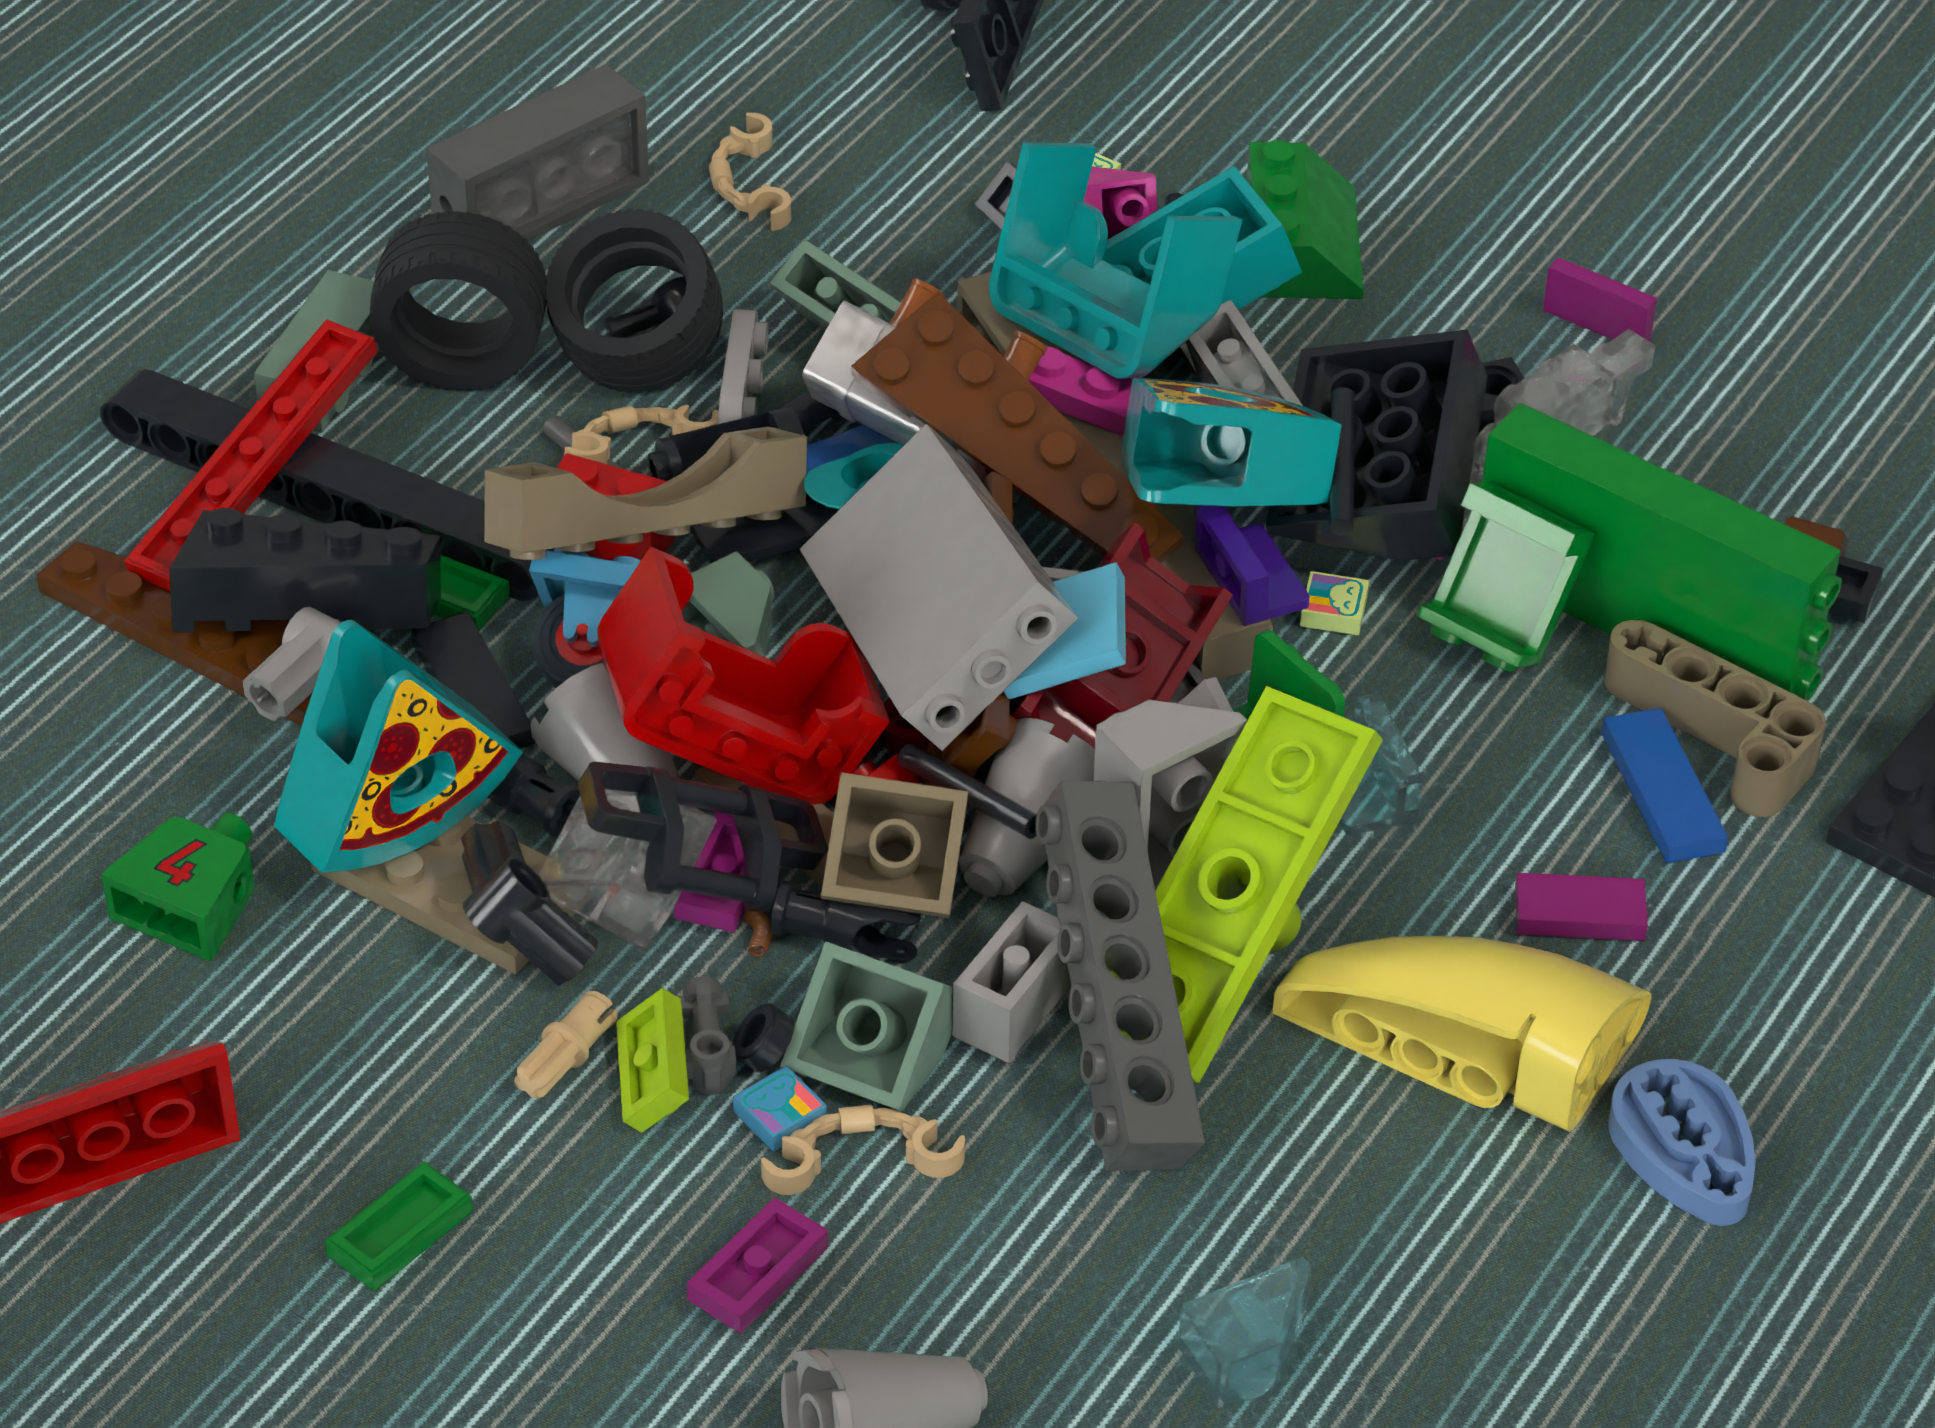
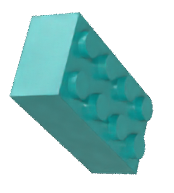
(1262, 251)

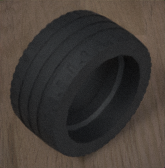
(615, 245)
(466, 250)

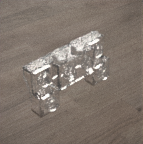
(1575, 389)

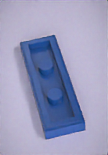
(1664, 785)

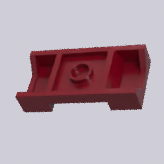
(1163, 632)

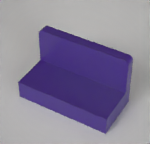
(1247, 566)

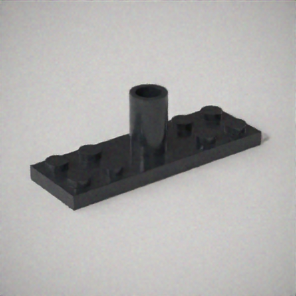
(991, 42)
(1894, 813)

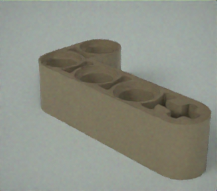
(1723, 705)

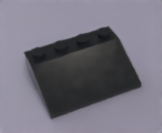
(1411, 442)

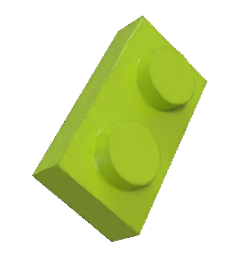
(652, 1060)

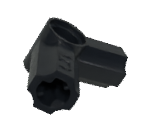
(516, 906)

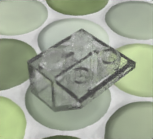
(605, 872)

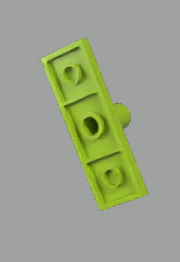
(1250, 856)

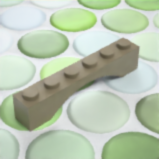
(548, 508)

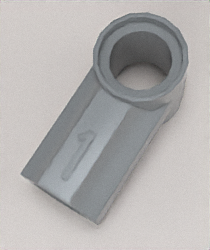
(293, 668)

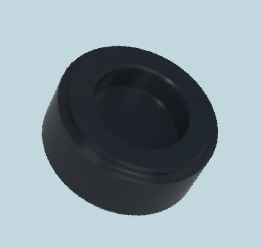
(763, 1037)

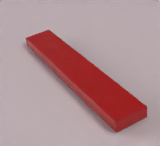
(258, 443)

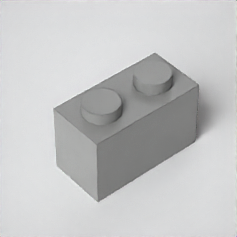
(1010, 984)

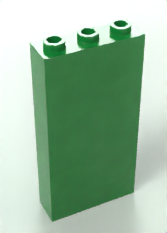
(1675, 552)

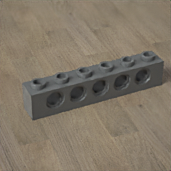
(1143, 1001)

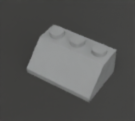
(1173, 761)

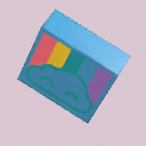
(778, 1106)

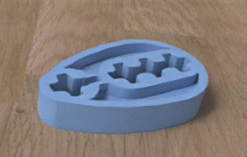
(1677, 1167)

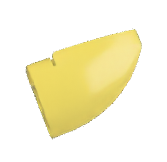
(1472, 1017)

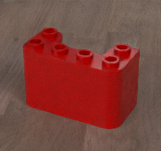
(730, 709)

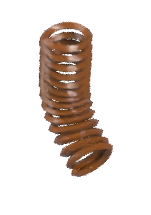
(758, 931)

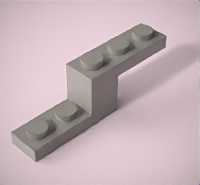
(1232, 356)

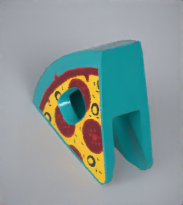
(1225, 446)
(384, 758)

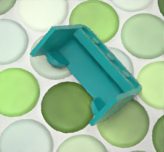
(1059, 287)

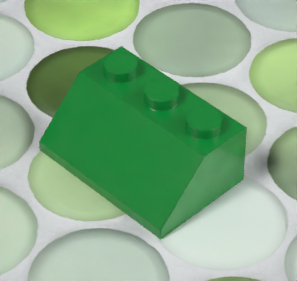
(1317, 215)

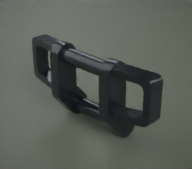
(663, 829)

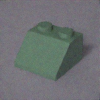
(870, 1027)

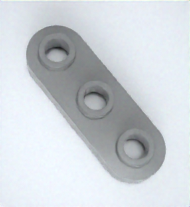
(742, 370)

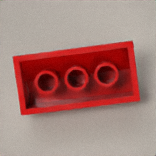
(115, 1128)

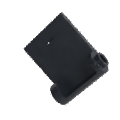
(749, 536)

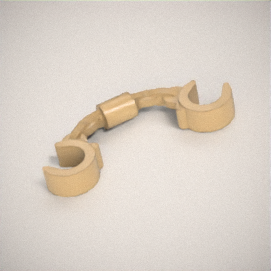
(750, 145)
(593, 446)
(858, 1119)

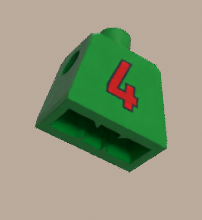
(184, 883)

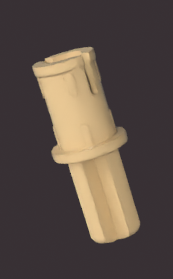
(565, 1044)

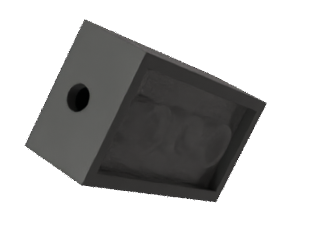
(546, 156)

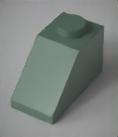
(732, 603)

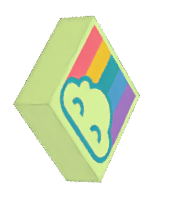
(1335, 603)

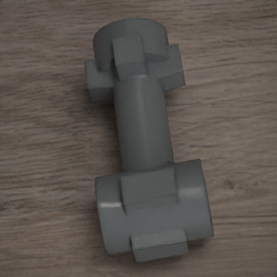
(710, 1055)

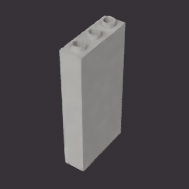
(936, 587)

